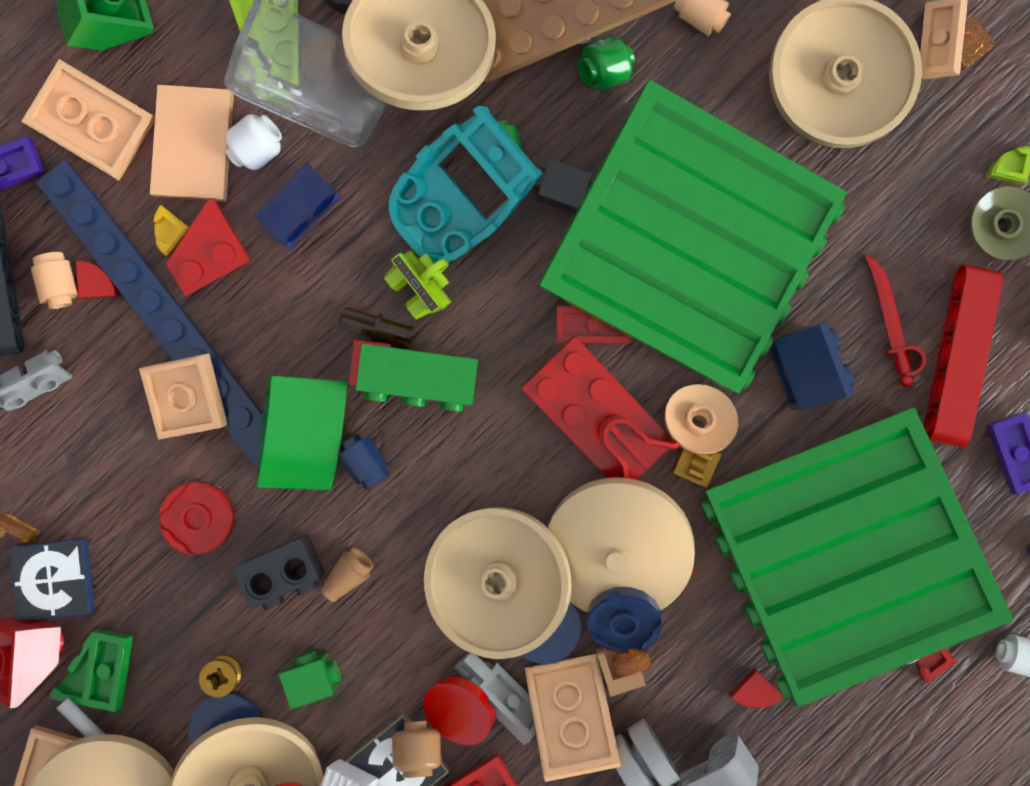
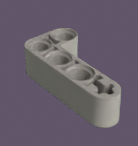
(727, 765)

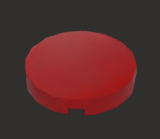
(196, 518)
(459, 710)

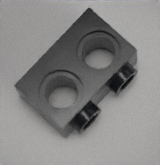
(277, 566)

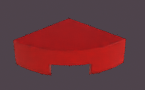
(94, 282)
(934, 664)
(755, 691)

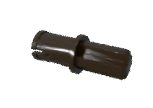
(376, 327)

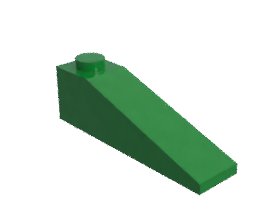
(103, 22)

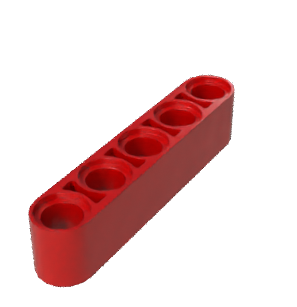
(963, 355)

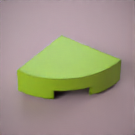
(1012, 166)

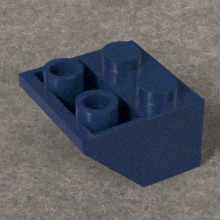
(811, 367)

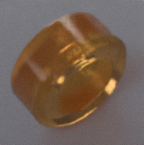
(631, 662)

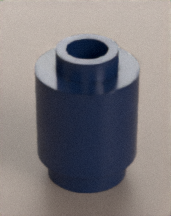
(363, 461)

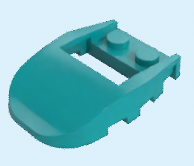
(436, 212)

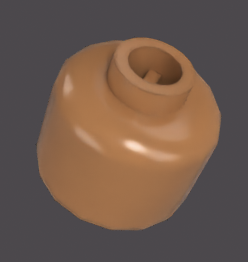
(416, 750)

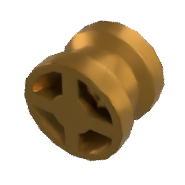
(227, 670)

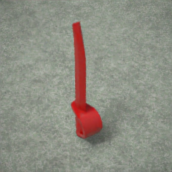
(893, 326)

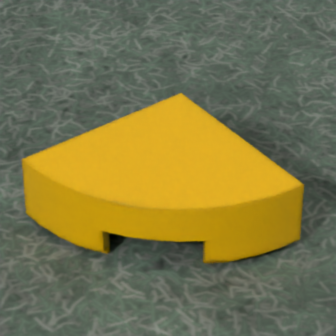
(168, 230)

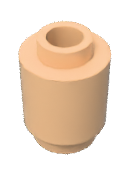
(704, 14)
(53, 280)

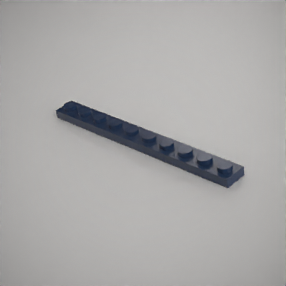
(148, 295)

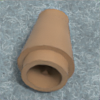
(347, 573)

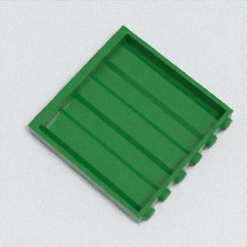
(692, 238)
(854, 558)

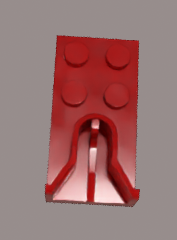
(597, 413)

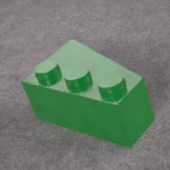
(416, 377)

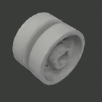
(644, 758)

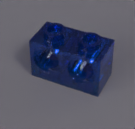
(297, 206)

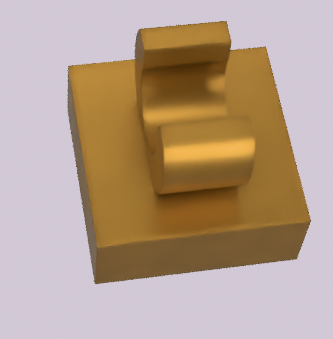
(696, 467)

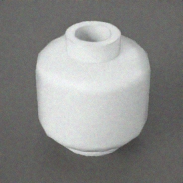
(253, 141)

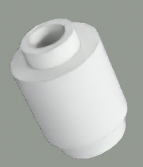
(1014, 654)

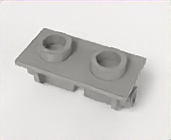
(42, 377)

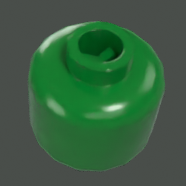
(605, 63)

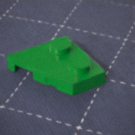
(99, 672)

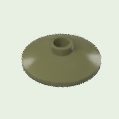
(1012, 207)

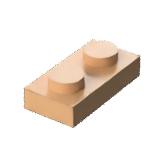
(942, 38)

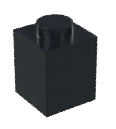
(562, 186)

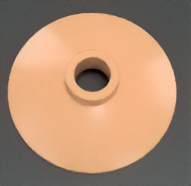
(709, 407)

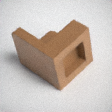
(617, 683)

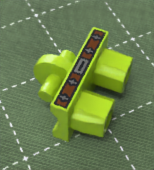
(424, 278)

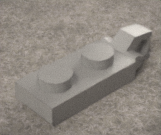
(503, 692)

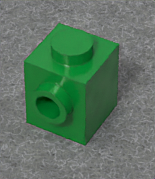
(310, 678)

